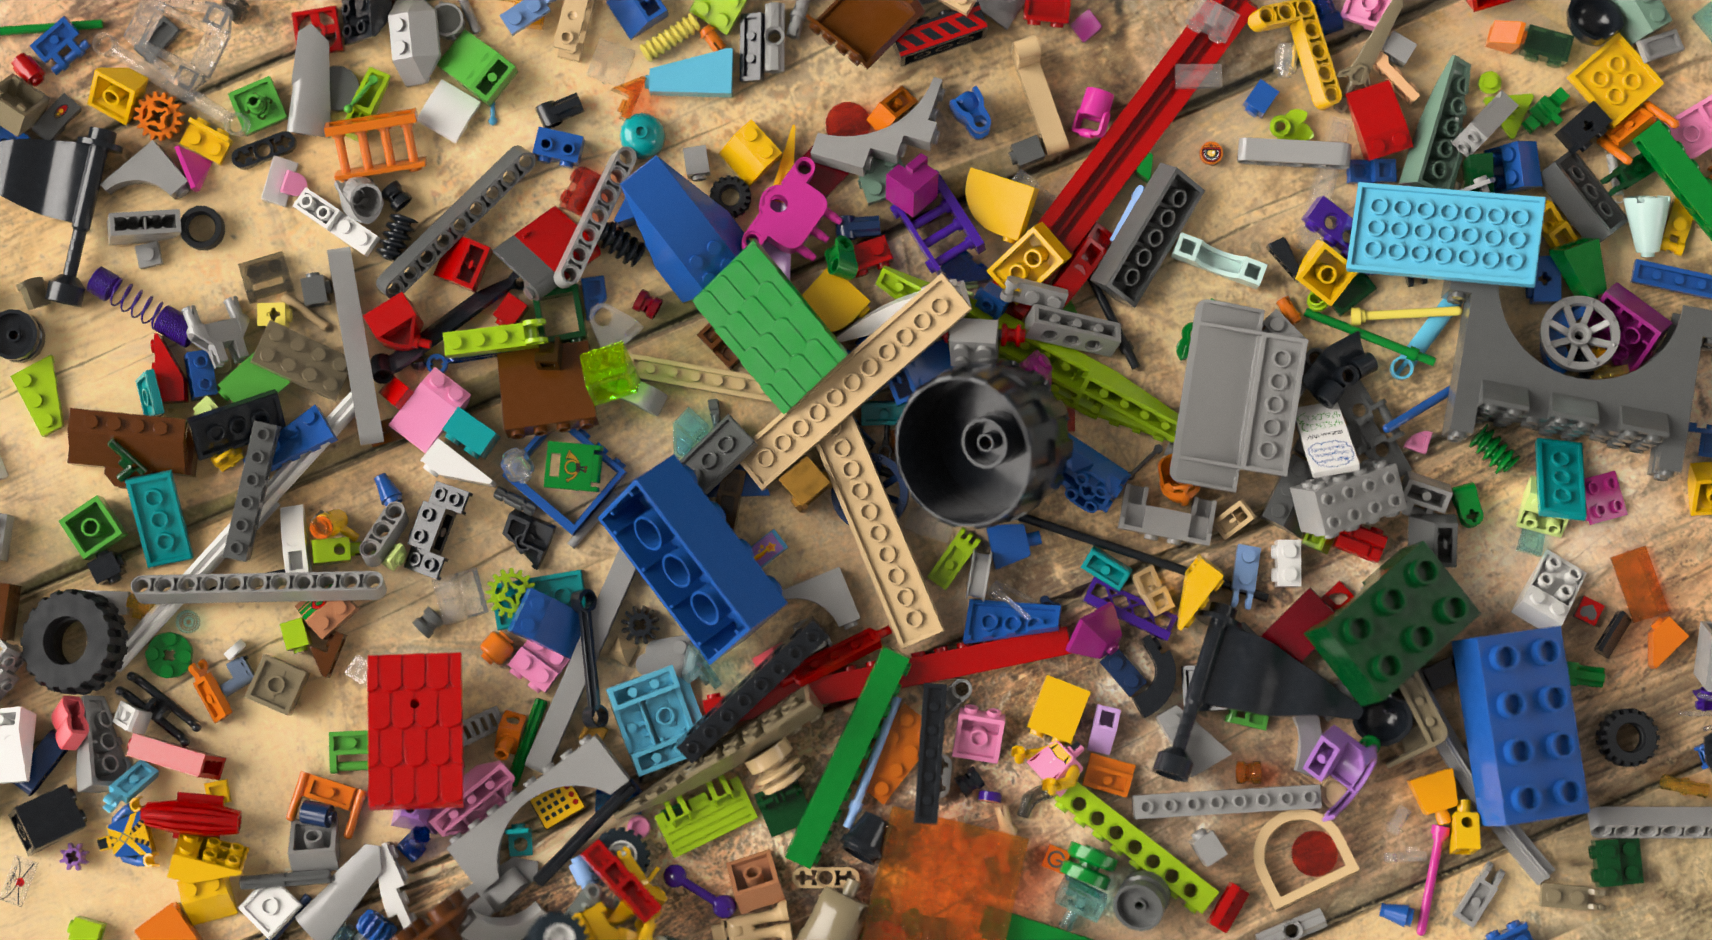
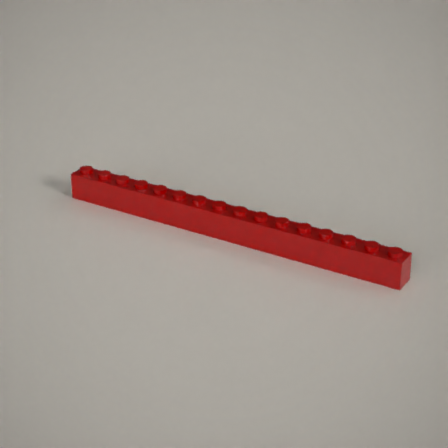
(924, 668)

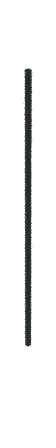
(1108, 545)

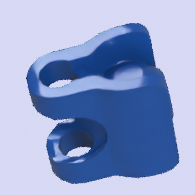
(970, 109)

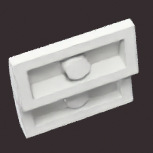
(448, 111)

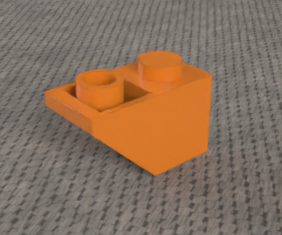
(1506, 36)

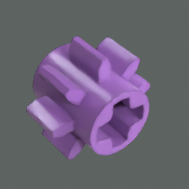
(81, 854)

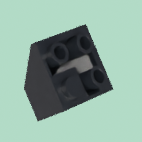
(364, 18)

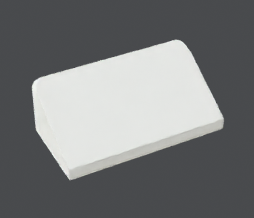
(275, 179)

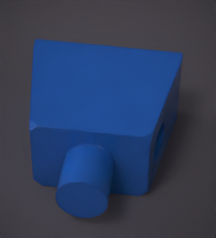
(1011, 543)

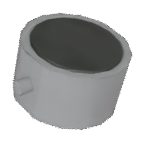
(450, 21)

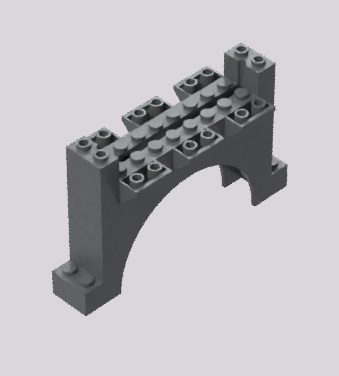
(1506, 385)

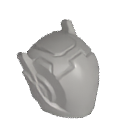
(360, 199)

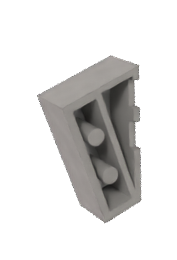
(1201, 747)

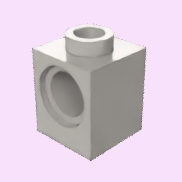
(1398, 48)
(696, 162)

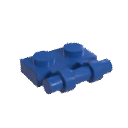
(57, 38)

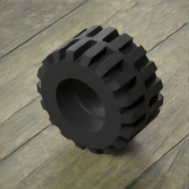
(1647, 737)

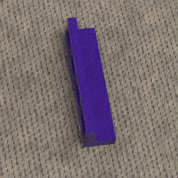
(1126, 616)

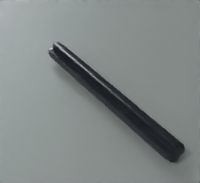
(584, 834)

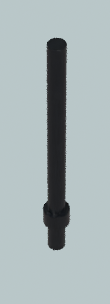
(1125, 346)

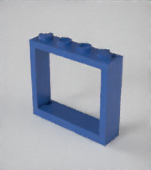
(615, 464)

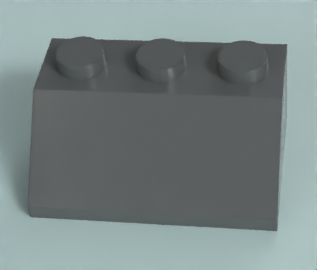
(1280, 506)

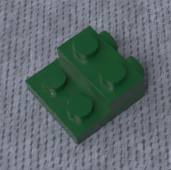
(1616, 862)

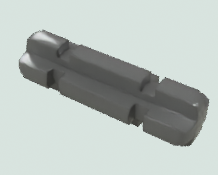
(515, 501)

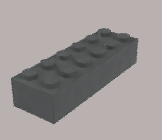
(1147, 234)

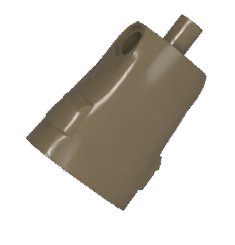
(836, 915)

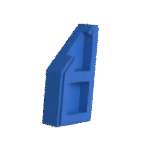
(593, 292)

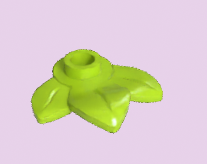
(1294, 126)

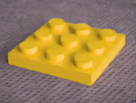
(1615, 79)

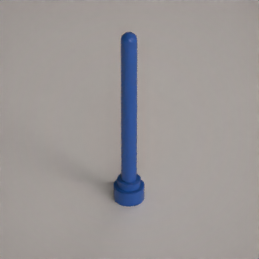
(1415, 411)

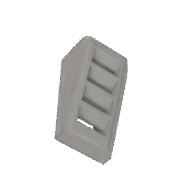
(474, 737)

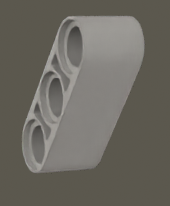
(384, 544)

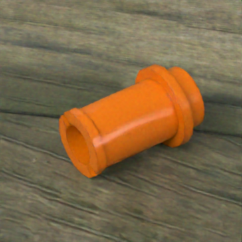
(712, 38)
(1288, 310)

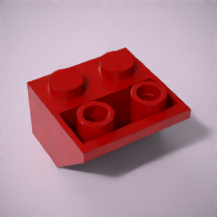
(464, 264)

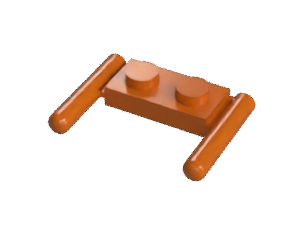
(1631, 127)
(329, 793)

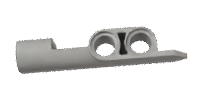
(311, 84)
(515, 878)
(338, 900)

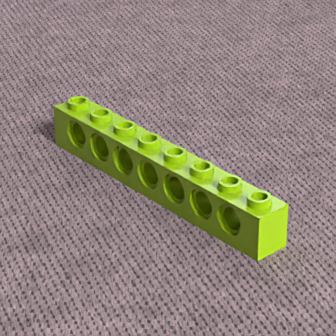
(1204, 892)

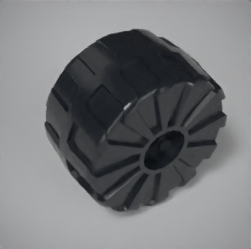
(947, 446)

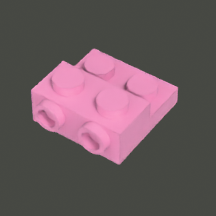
(1364, 12)
(537, 665)
(979, 734)

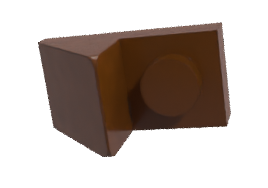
(327, 660)

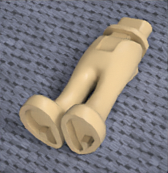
(743, 926)

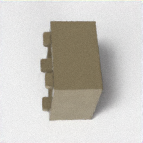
(20, 105)
(277, 685)

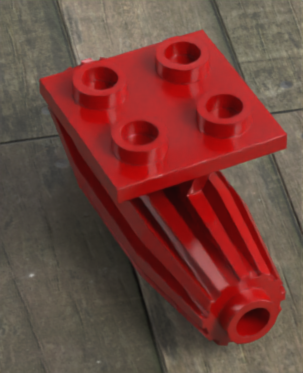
(193, 815)

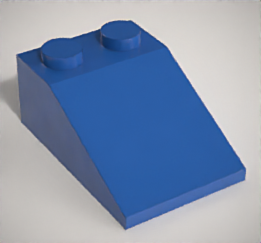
(546, 623)

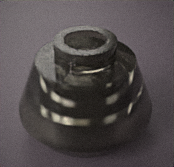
(239, 9)

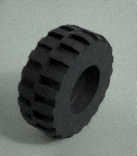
(44, 638)

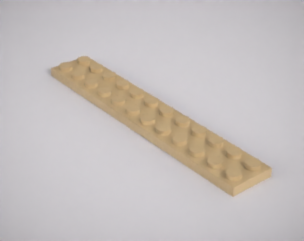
(855, 380)
(879, 534)

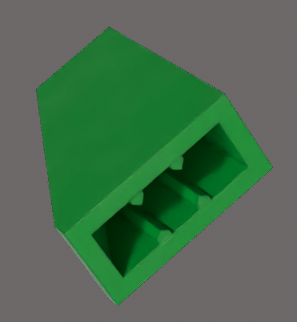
(1581, 266)

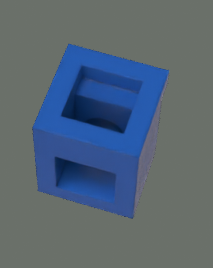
(989, 300)

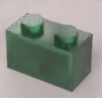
(1546, 46)

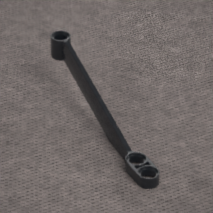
(385, 365)

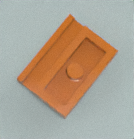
(1108, 775)

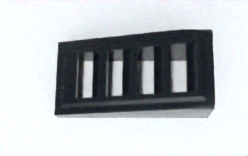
(1283, 254)

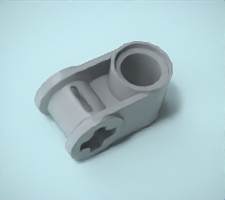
(954, 700)

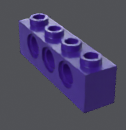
(1342, 222)

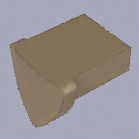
(33, 292)

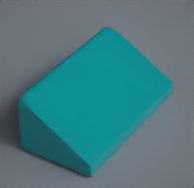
(1106, 568)

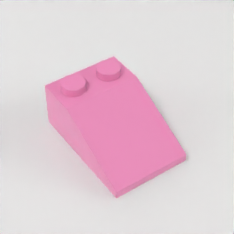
(429, 409)

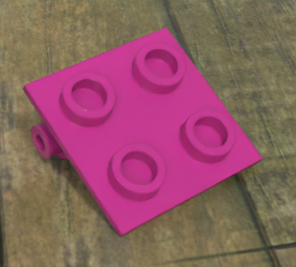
(1603, 498)

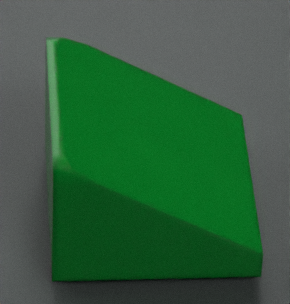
(1144, 169)

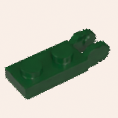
(1629, 174)

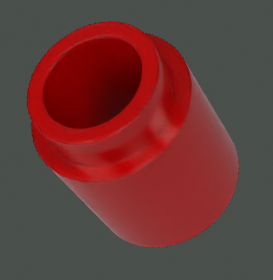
(28, 69)

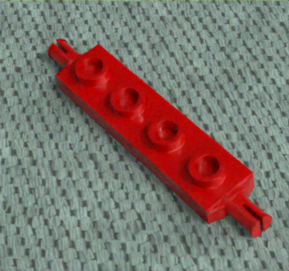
(837, 656)

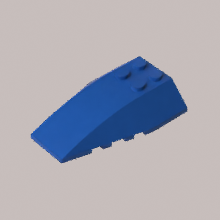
(681, 227)

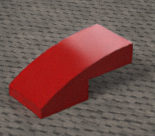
(396, 392)

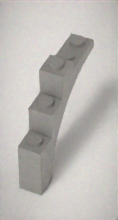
(857, 152)

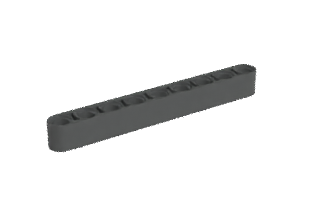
(466, 220)

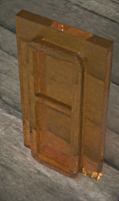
(1639, 584)

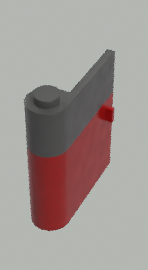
(538, 250)

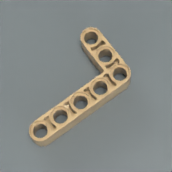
(1026, 59)

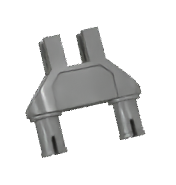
(219, 335)

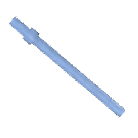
(855, 804)

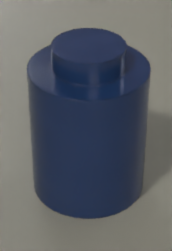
(317, 814)

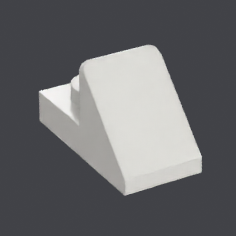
(132, 718)

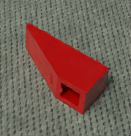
(168, 373)

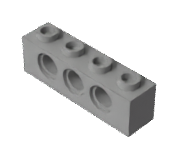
(1072, 330)

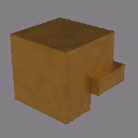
(805, 483)

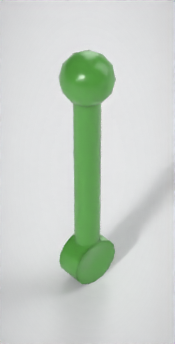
(373, 80)

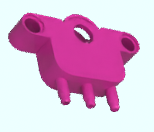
(799, 220)

